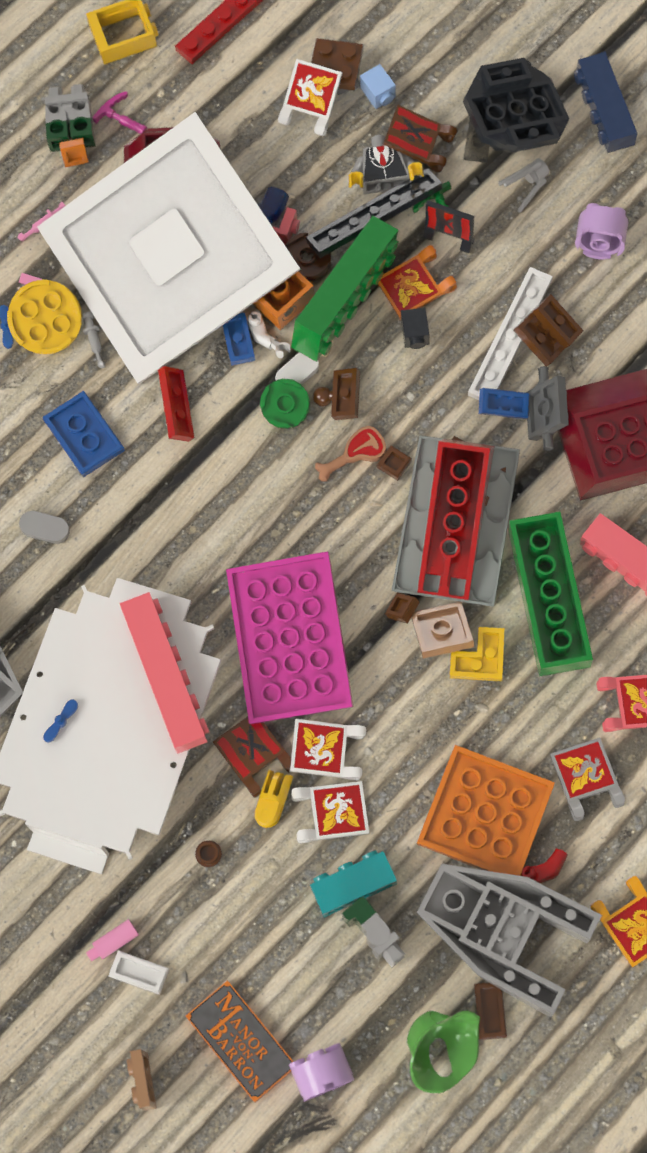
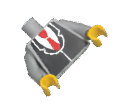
(382, 168)

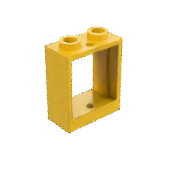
(115, 13)

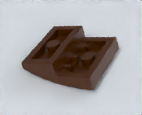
(548, 330)

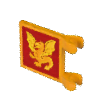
(628, 923)

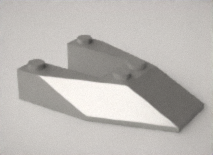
(489, 921)

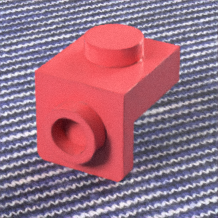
(288, 226)

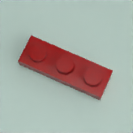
(176, 404)

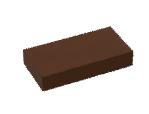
(491, 1011)

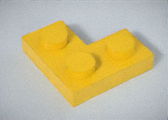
(486, 662)

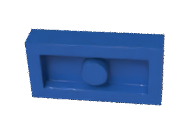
(238, 340)

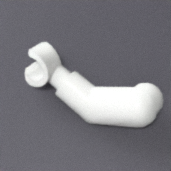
(261, 336)

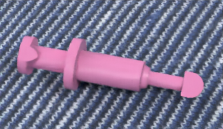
(21, 237)

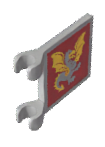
(584, 773)

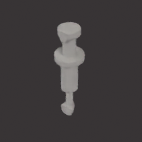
(91, 331)

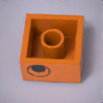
(286, 300)

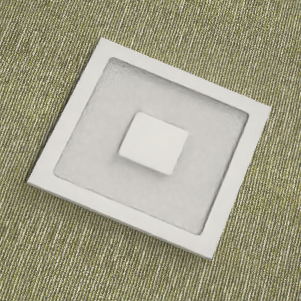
(168, 248)

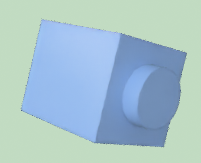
(378, 86)

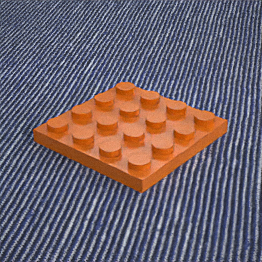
(485, 813)

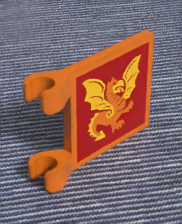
(412, 284)

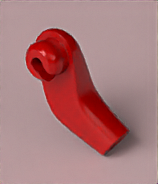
(548, 870)

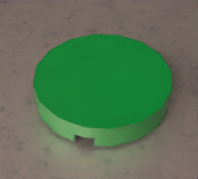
(285, 403)

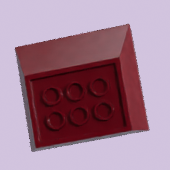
(607, 434)

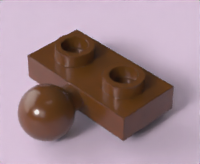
(344, 394)

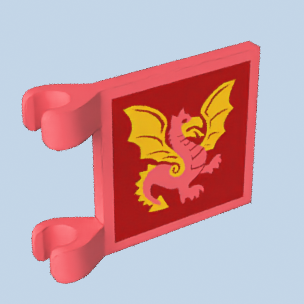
(631, 701)

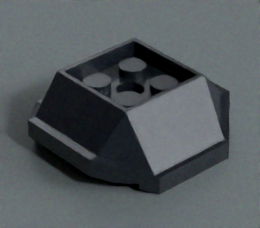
(515, 106)

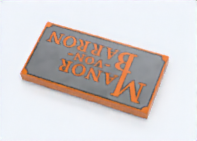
(240, 1041)

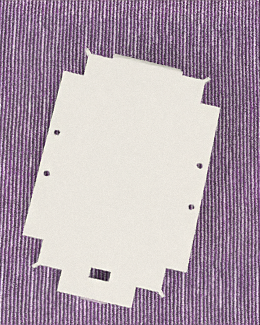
(114, 754)

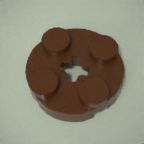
(309, 269)

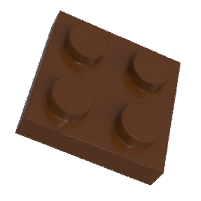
(340, 57)

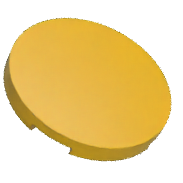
(44, 317)

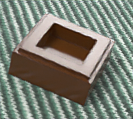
(394, 463)
(402, 608)

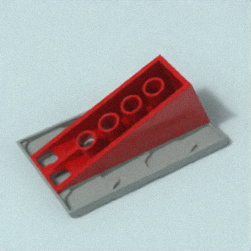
(448, 535)

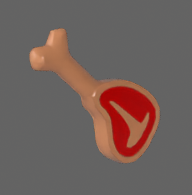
(363, 445)

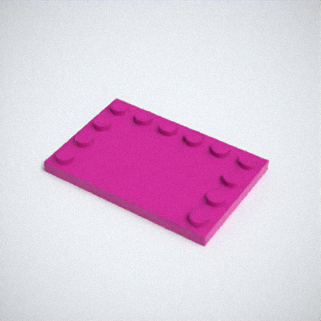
(289, 638)

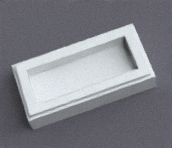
(139, 972)

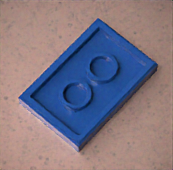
(83, 434)

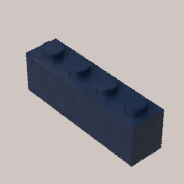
(606, 102)

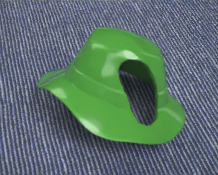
(462, 1044)

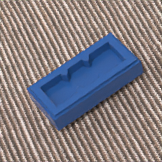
(503, 403)

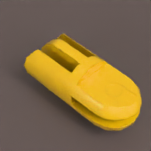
(272, 798)

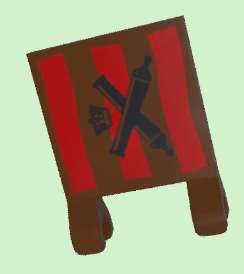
(416, 137)
(249, 750)

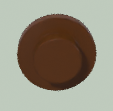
(208, 853)

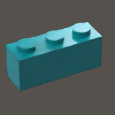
(352, 882)

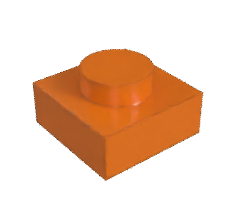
(73, 152)

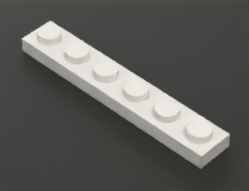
(506, 340)

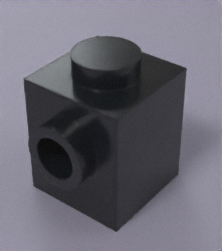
(415, 328)

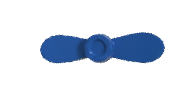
(7, 338)
(60, 720)

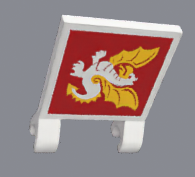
(311, 92)
(321, 748)
(336, 810)

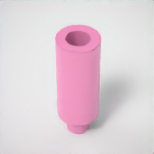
(113, 940)

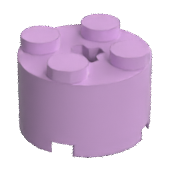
(601, 231)
(321, 1072)

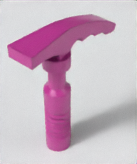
(106, 110)

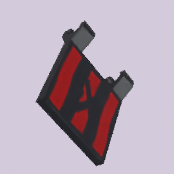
(449, 222)

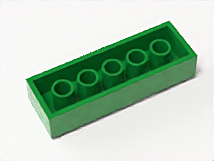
(344, 289)
(550, 594)

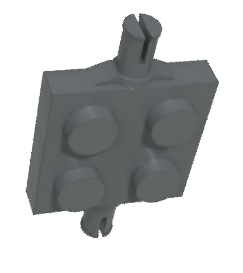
(547, 408)

